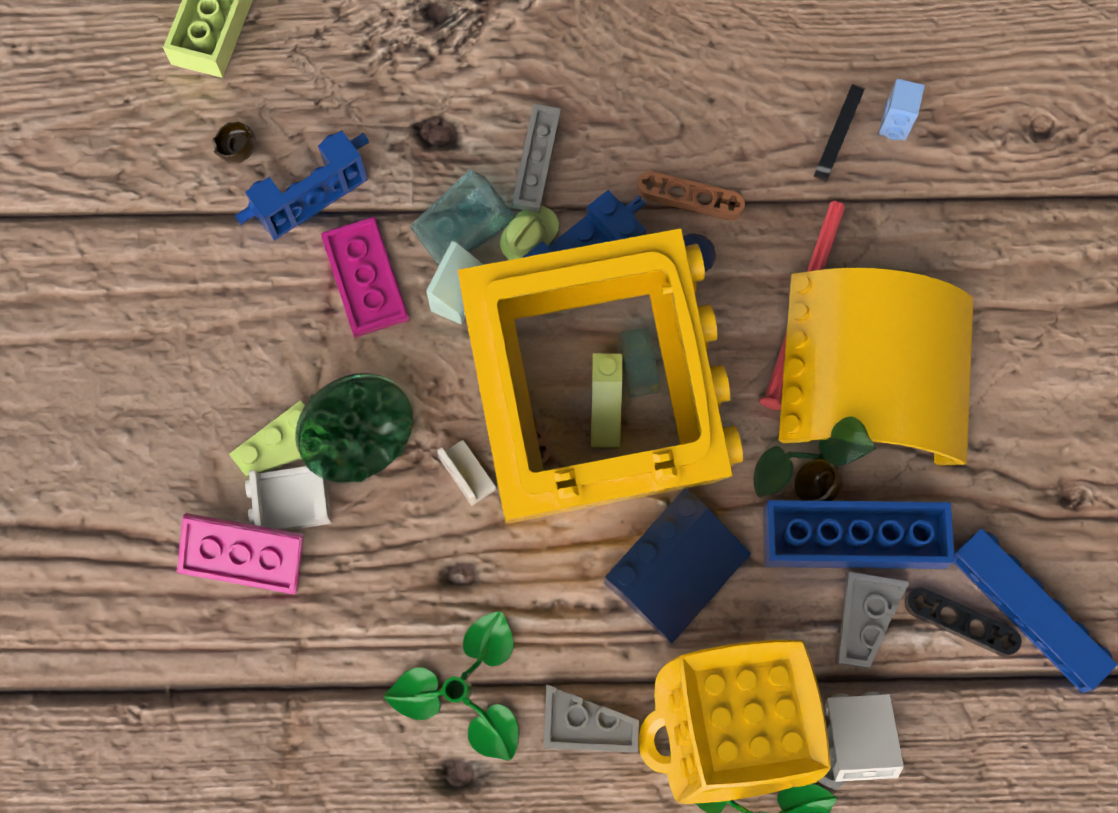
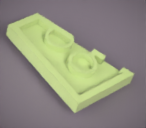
(271, 445)

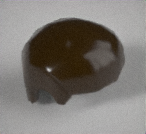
(234, 142)

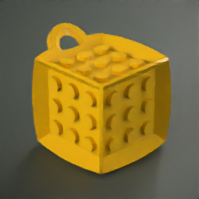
(738, 722)

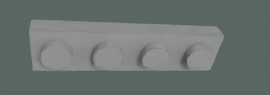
(536, 158)

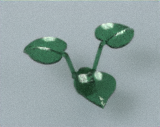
(847, 444)

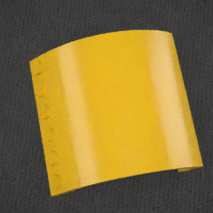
(881, 352)

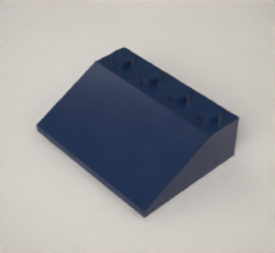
(677, 566)

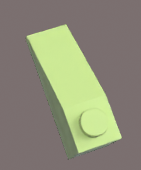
(606, 400)

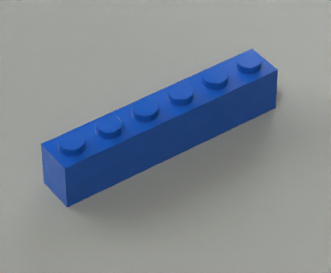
(1034, 611)

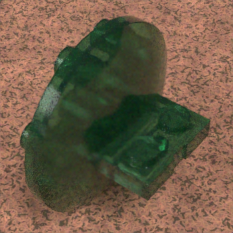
(354, 427)

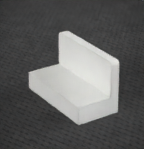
(466, 472)

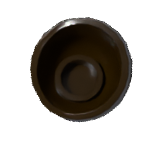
(818, 481)

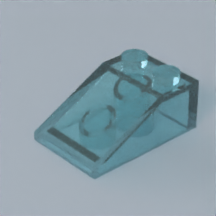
(464, 214)

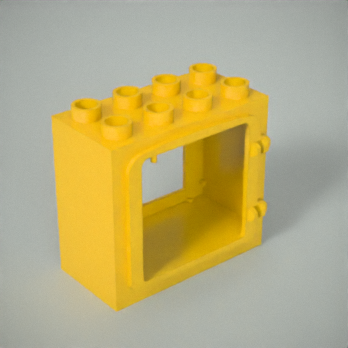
(581, 278)

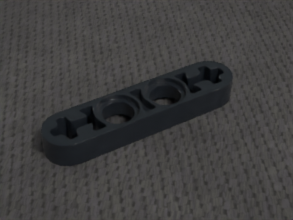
(839, 132)
(963, 619)

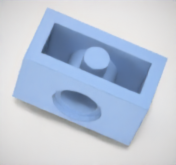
(901, 109)

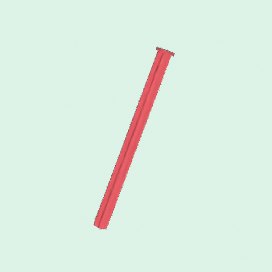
(818, 262)

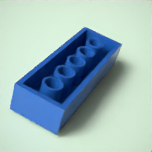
(858, 534)

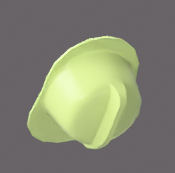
(528, 231)

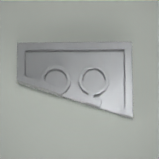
(866, 615)
(585, 726)

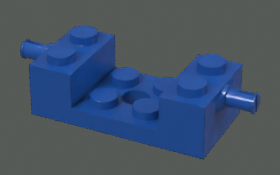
(303, 199)
(604, 222)

